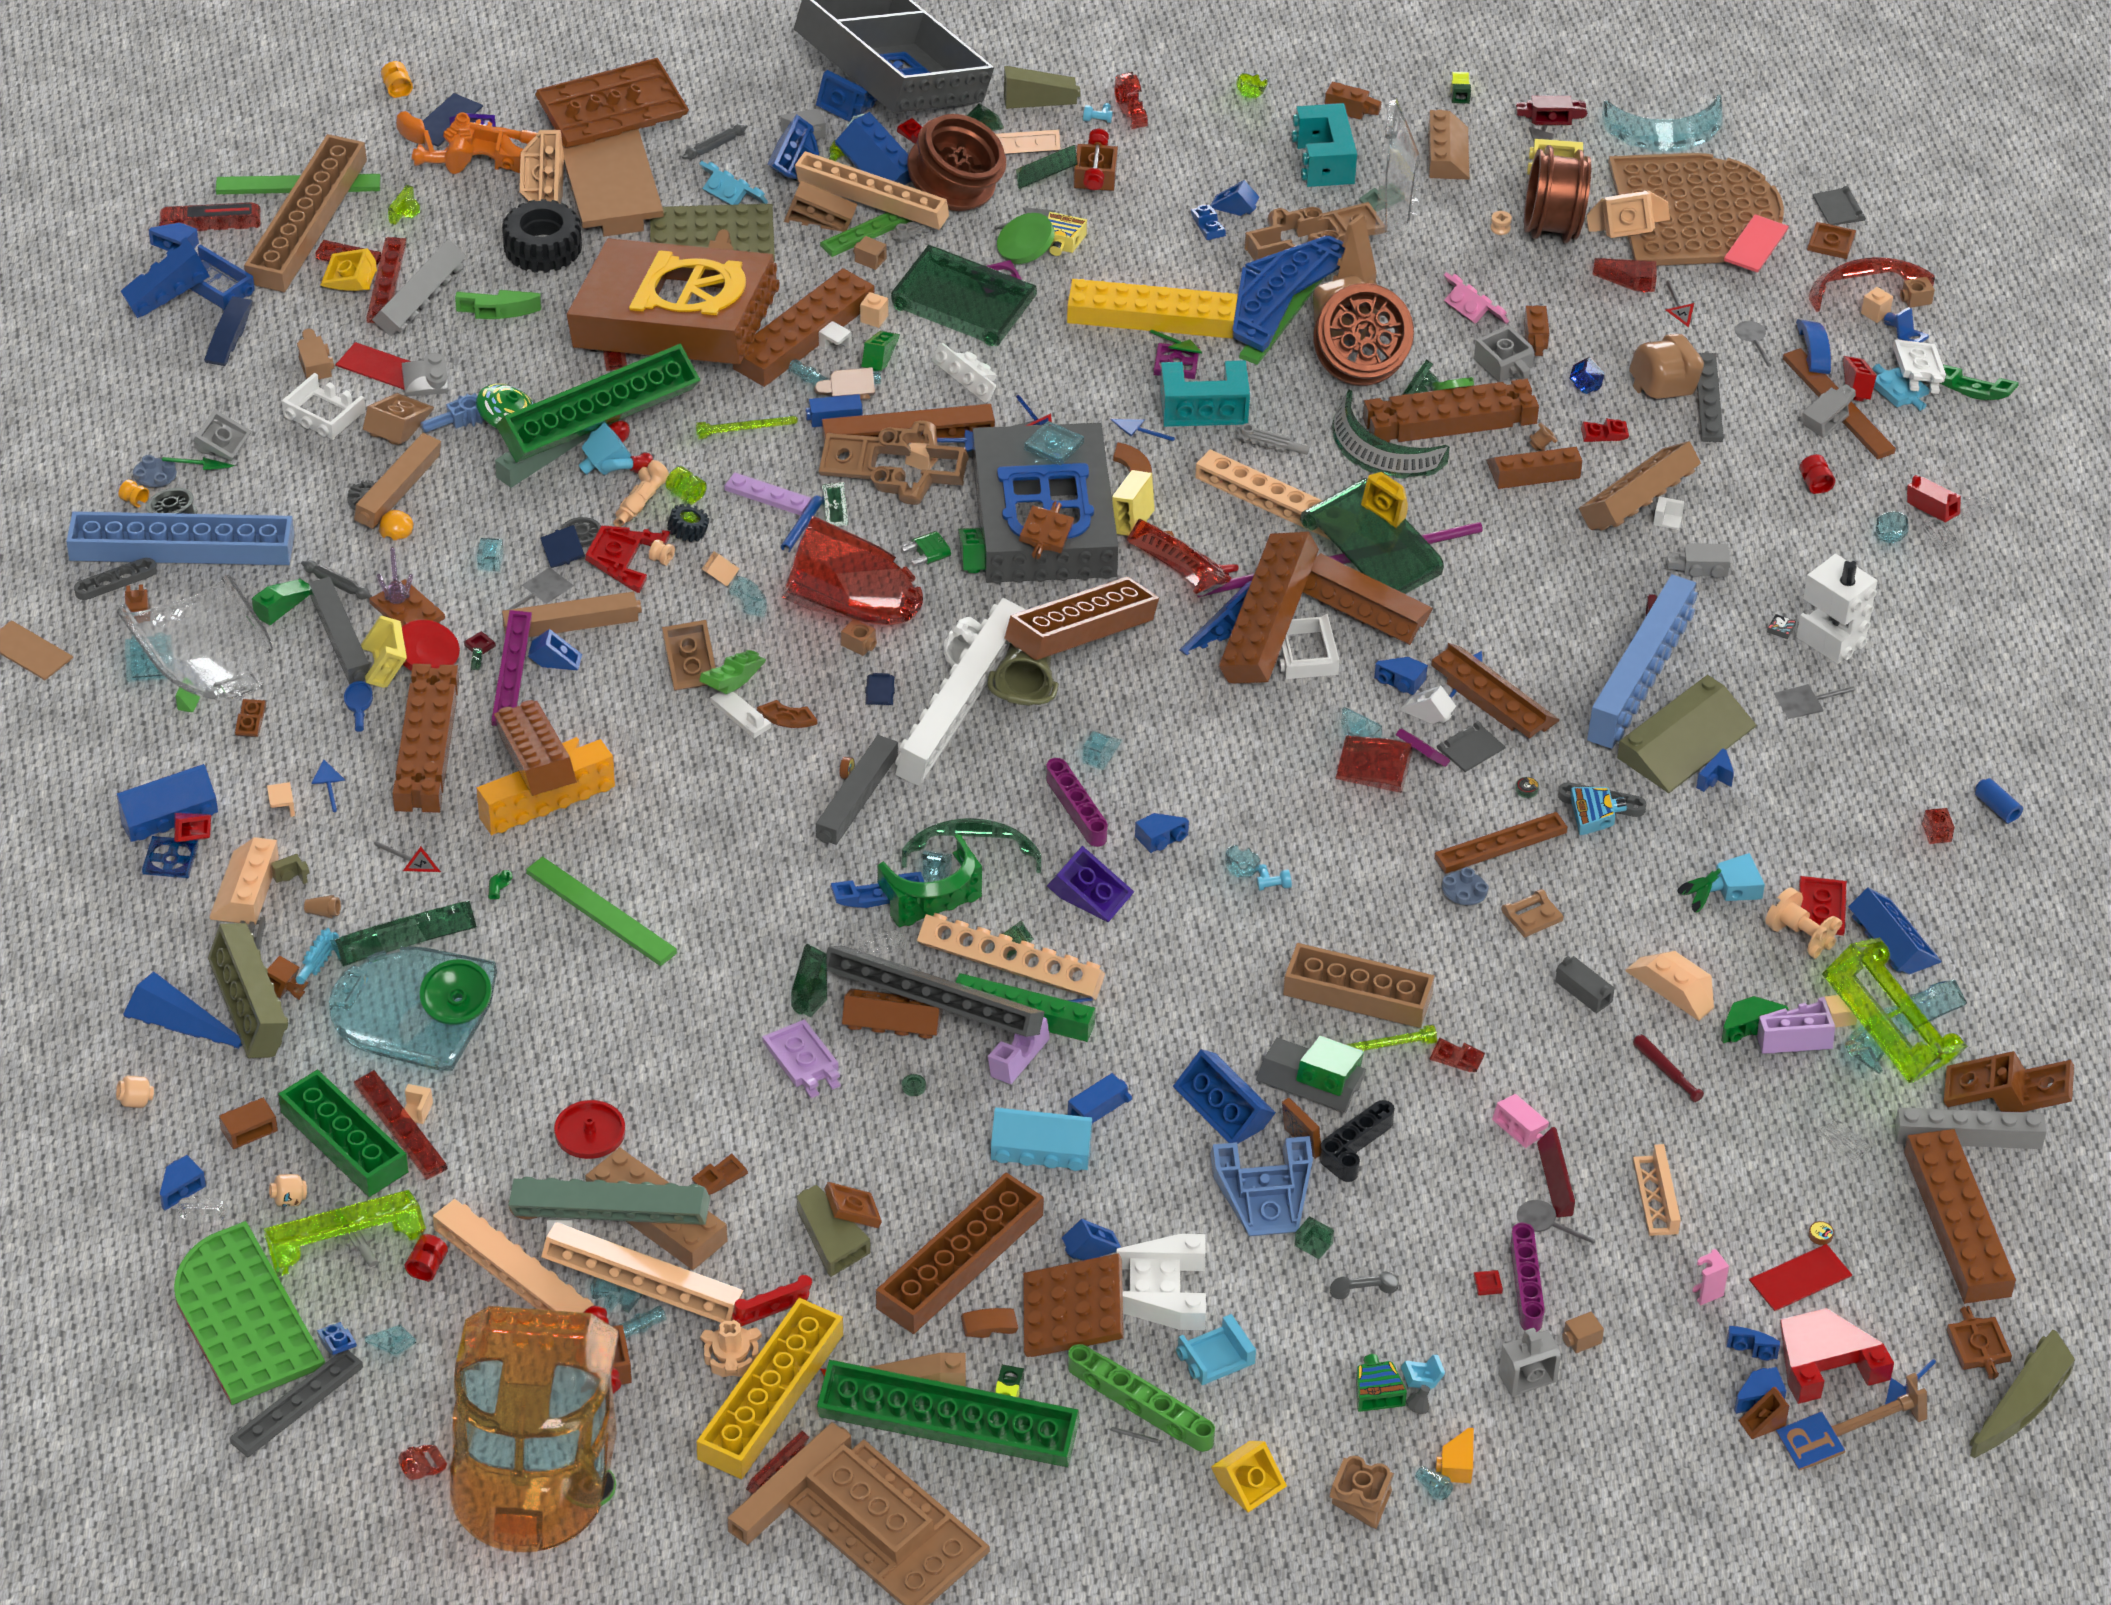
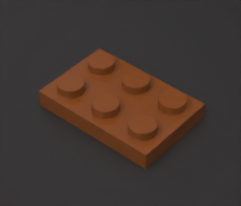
(413, 608)

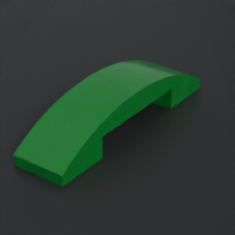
(1977, 388)

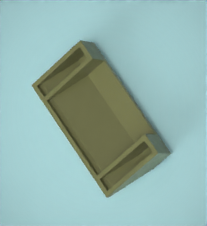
(1685, 734)

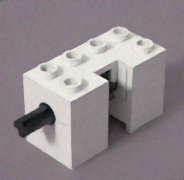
(1843, 609)

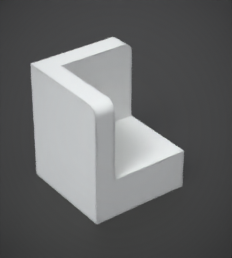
(834, 334)
(1668, 513)

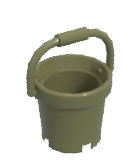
(1023, 679)

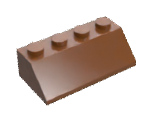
(1536, 467)
(890, 1012)

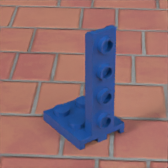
(845, 97)

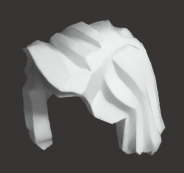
(959, 639)

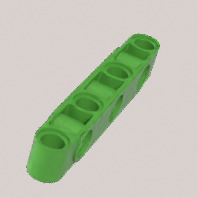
(1141, 1397)

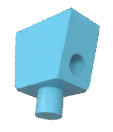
(1739, 879)

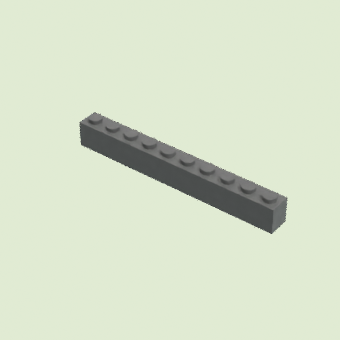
(934, 991)

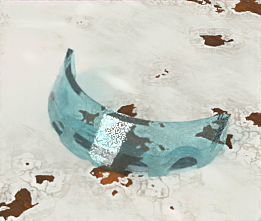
(1664, 134)
(1933, 1002)

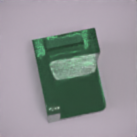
(1018, 933)
(1314, 1237)

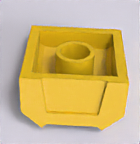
(350, 270)
(1385, 498)

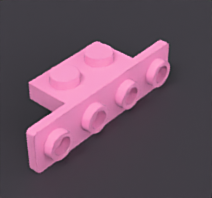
(1469, 303)

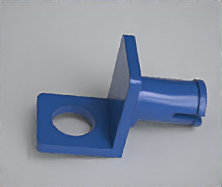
(1904, 323)

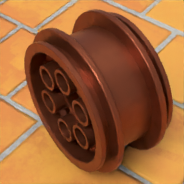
(957, 161)
(1557, 194)
(1334, 353)

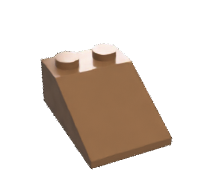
(395, 418)
(688, 653)

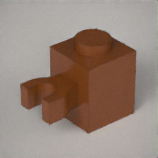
(137, 599)
(283, 976)

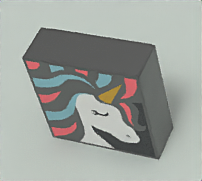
(1781, 626)

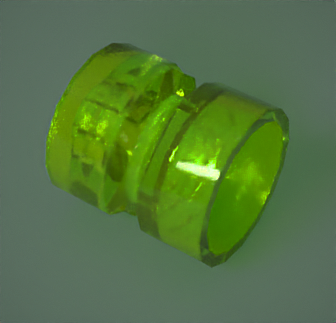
(686, 485)

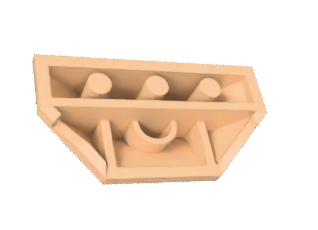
(543, 167)
(1676, 981)

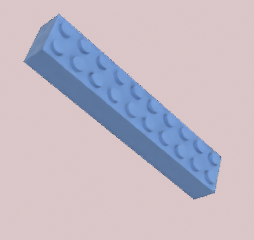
(180, 538)
(1642, 661)

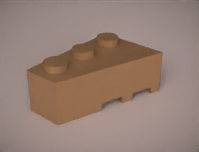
(820, 207)

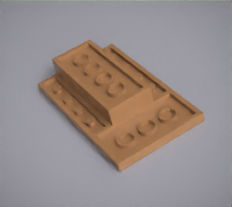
(613, 183)
(887, 1525)

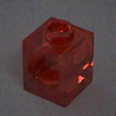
(1938, 825)

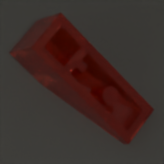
(1627, 273)

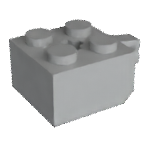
(1505, 354)
(1529, 1362)

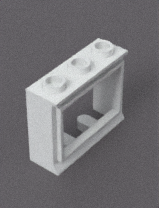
(310, 387)
(1310, 667)

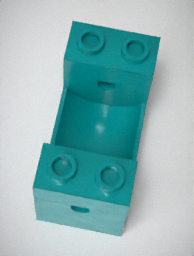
(1328, 144)
(1204, 401)

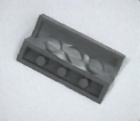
(1281, 1070)

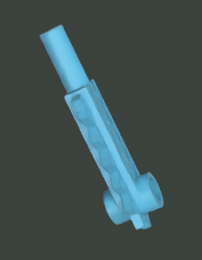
(317, 955)

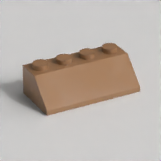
(1448, 146)

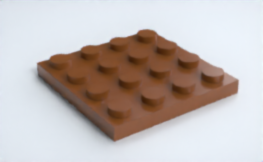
(1073, 1305)

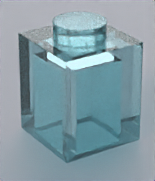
(490, 554)

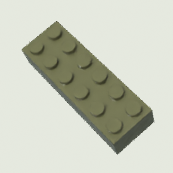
(247, 990)

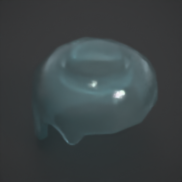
(1892, 527)
(1236, 859)

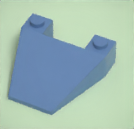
(1265, 1197)

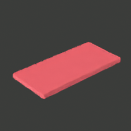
(1756, 243)

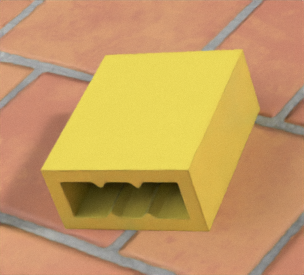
(1133, 501)

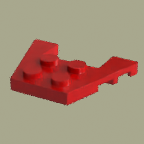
(615, 549)

